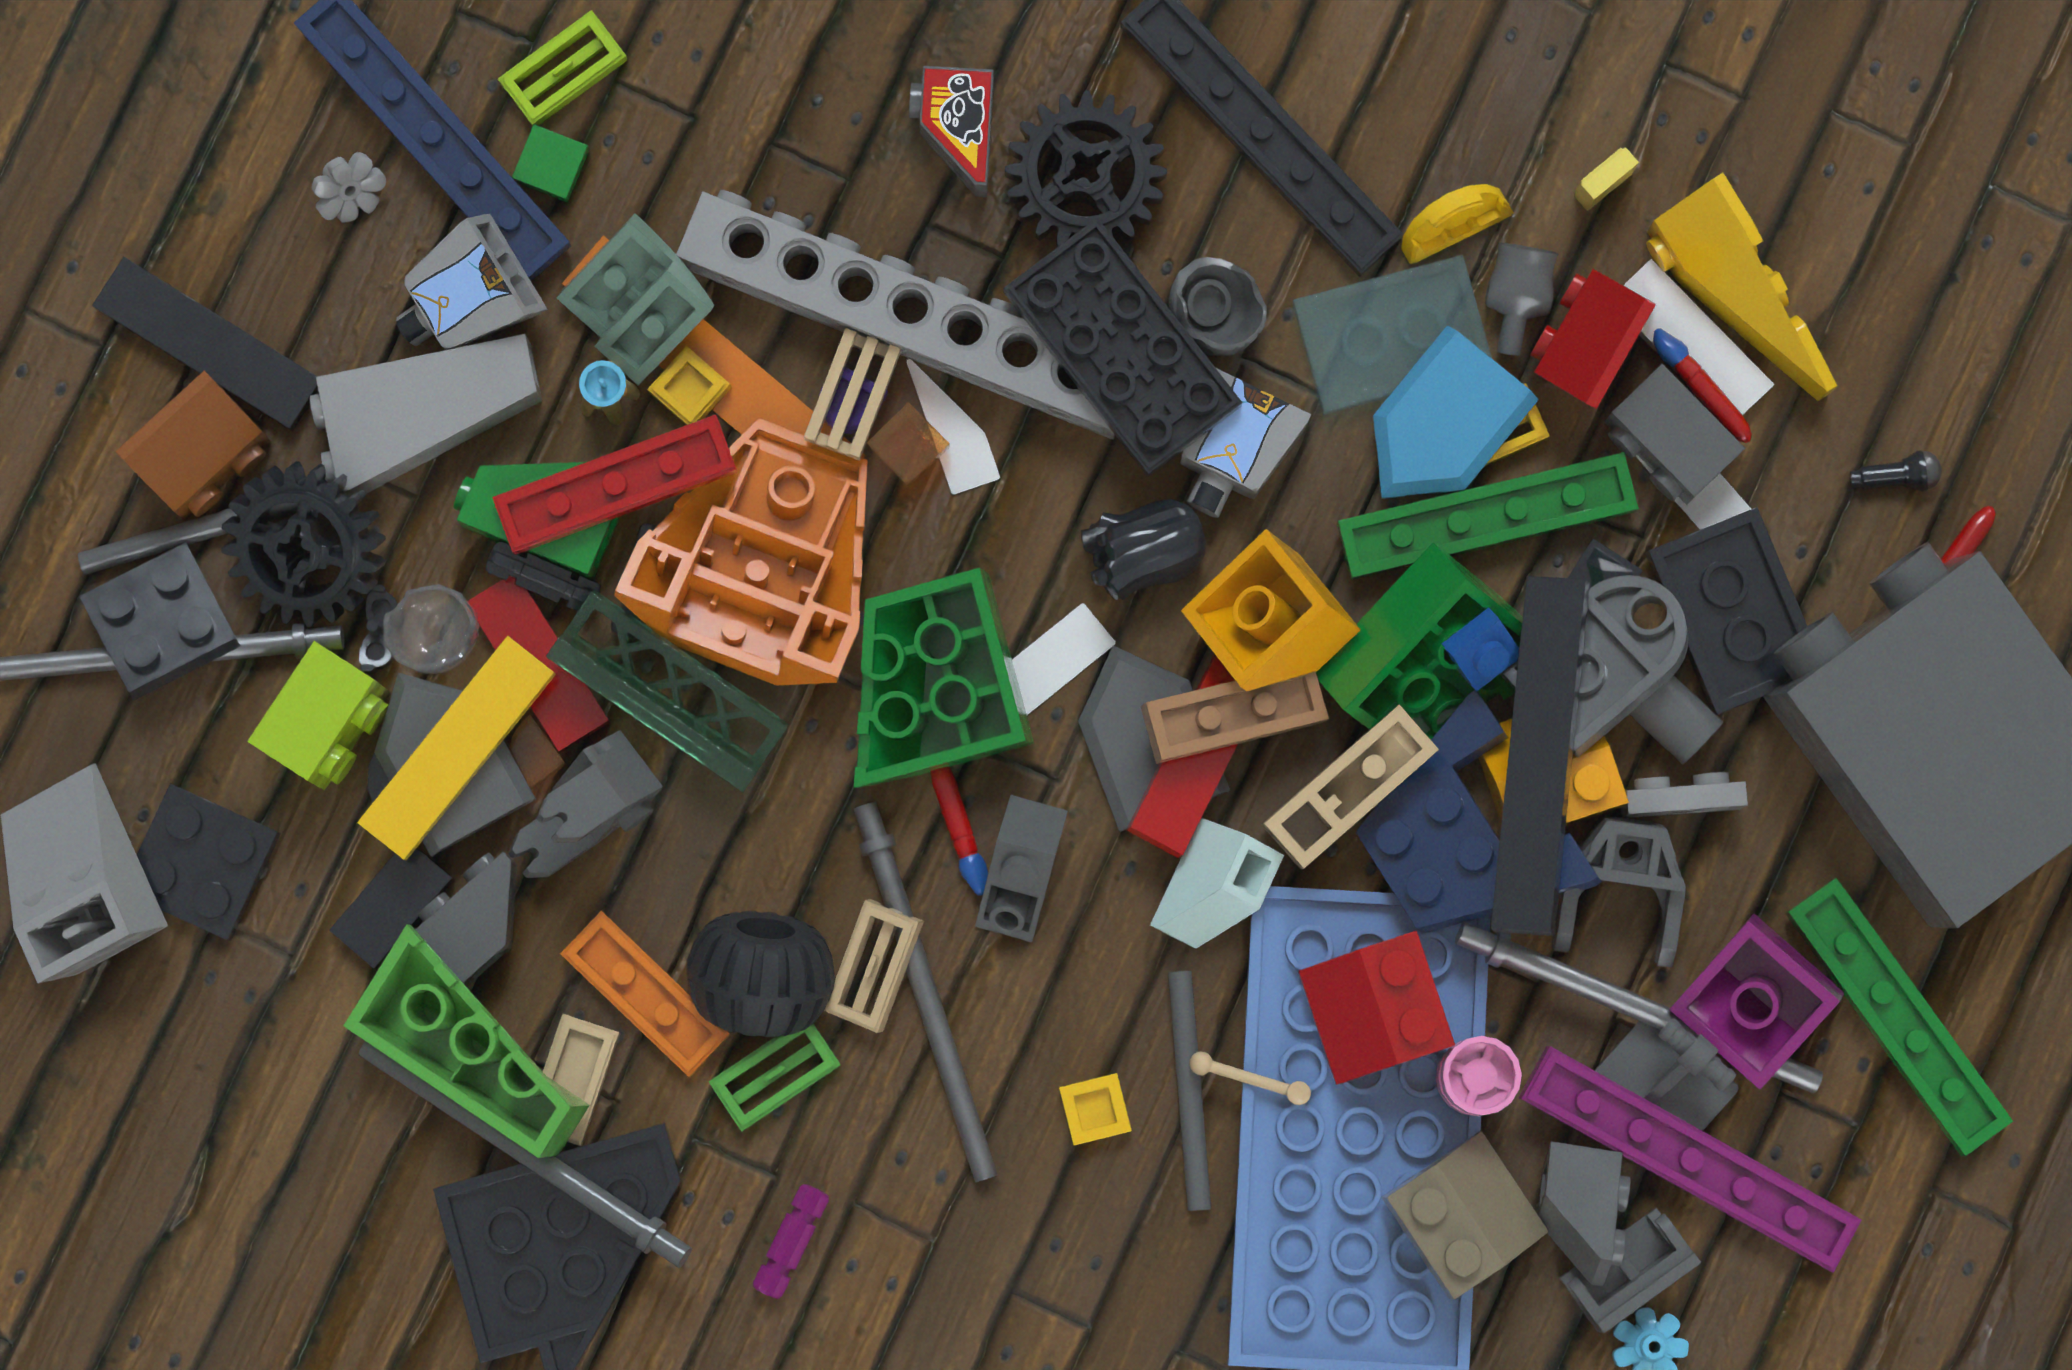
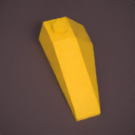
(1714, 256)

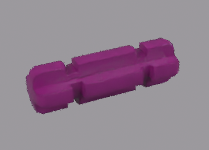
(790, 1241)

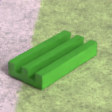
(732, 1102)

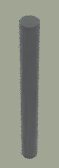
(165, 539)
(1189, 1091)

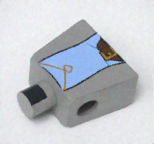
(468, 288)
(1242, 448)

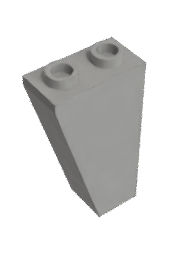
(417, 407)

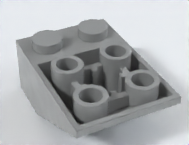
(75, 878)

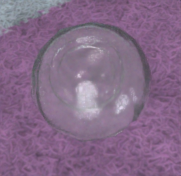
(431, 629)

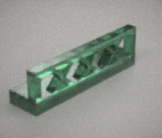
(656, 709)

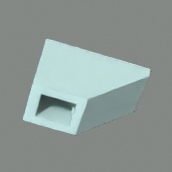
(1215, 884)

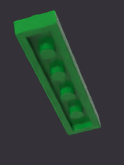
(1488, 515)
(1899, 1017)

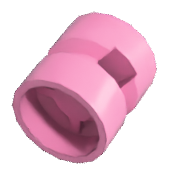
(1478, 1076)

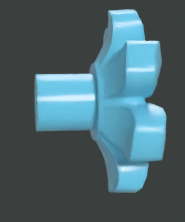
(1639, 1336)

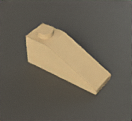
(1350, 787)

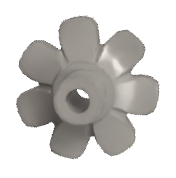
(348, 187)

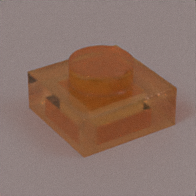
(908, 444)

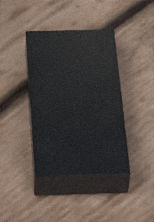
(390, 903)

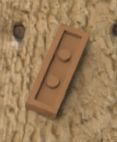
(1230, 715)

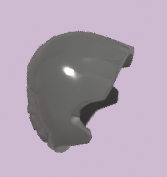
(1218, 305)

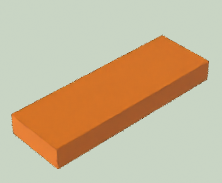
(644, 993)

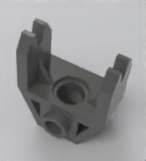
(592, 799)
(1650, 866)

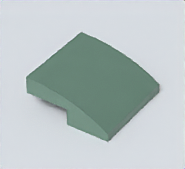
(636, 299)

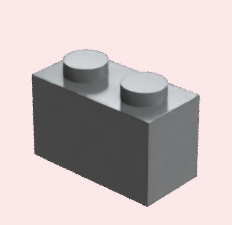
(1672, 436)

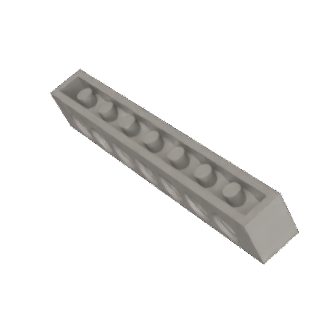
(725, 217)

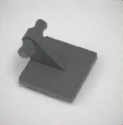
(1672, 1071)

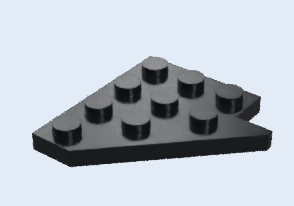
(539, 1261)

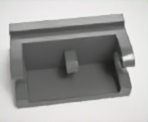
(1651, 1262)

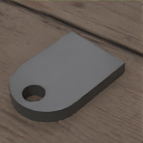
(1619, 658)

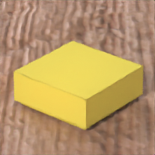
(1605, 178)

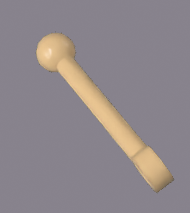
(1297, 1092)

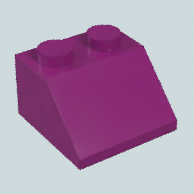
(1757, 1001)

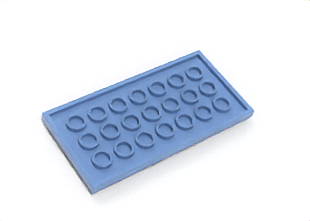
(1315, 1250)

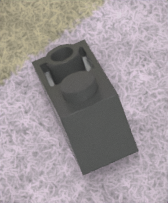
(1021, 868)
(476, 922)
(1580, 1206)

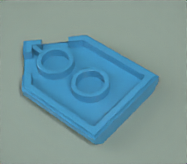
(1446, 419)

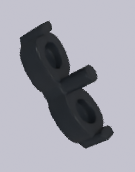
(373, 652)

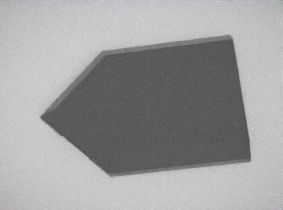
(1117, 730)
(489, 796)

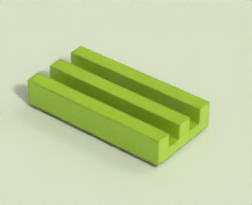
(574, 88)

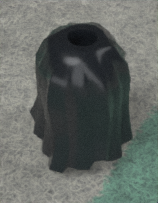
(1144, 547)

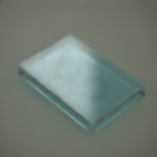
(1377, 329)

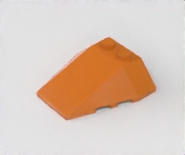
(760, 562)

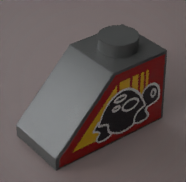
(957, 120)

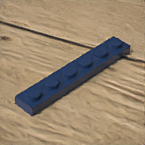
(430, 130)

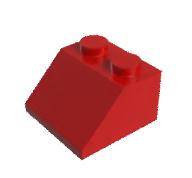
(1592, 337)
(1376, 1007)

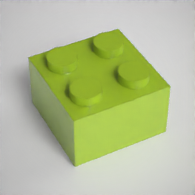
(321, 717)

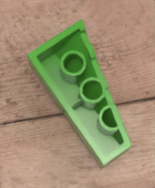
(451, 1041)

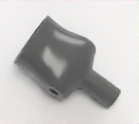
(1520, 290)

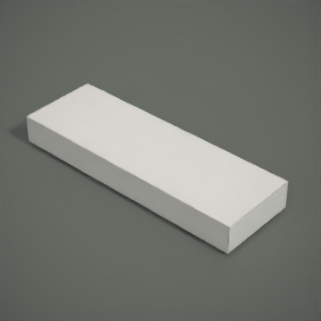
(1704, 339)

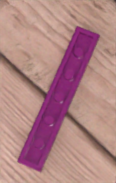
(1690, 1158)

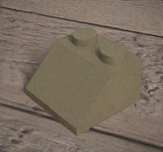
(1465, 1216)

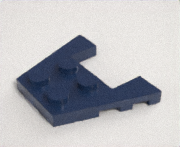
(1437, 840)

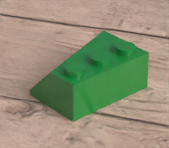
(1400, 647)
(936, 680)

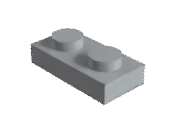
(1708, 794)

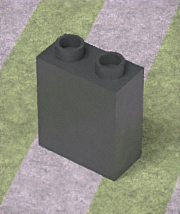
(1939, 731)

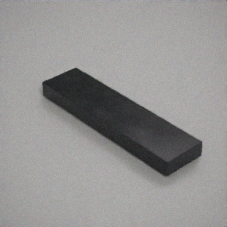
(207, 343)

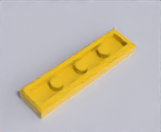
(456, 748)

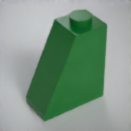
(578, 552)

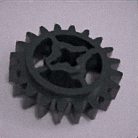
(1064, 189)
(279, 560)

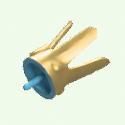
(603, 388)

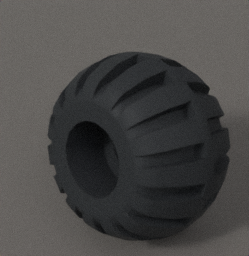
(760, 973)

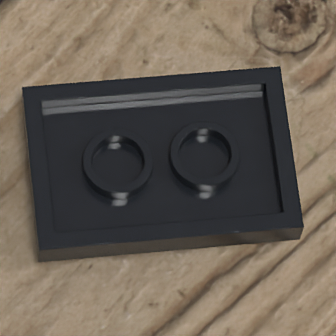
(1733, 607)

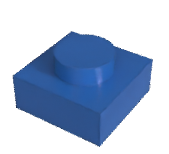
(1482, 649)

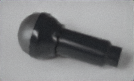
(1917, 471)

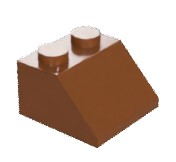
(195, 447)

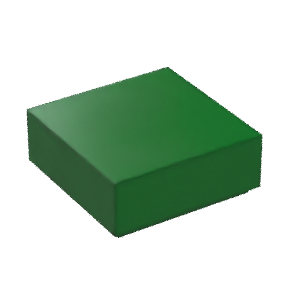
(550, 163)

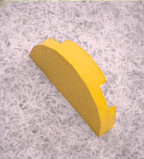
(1453, 220)

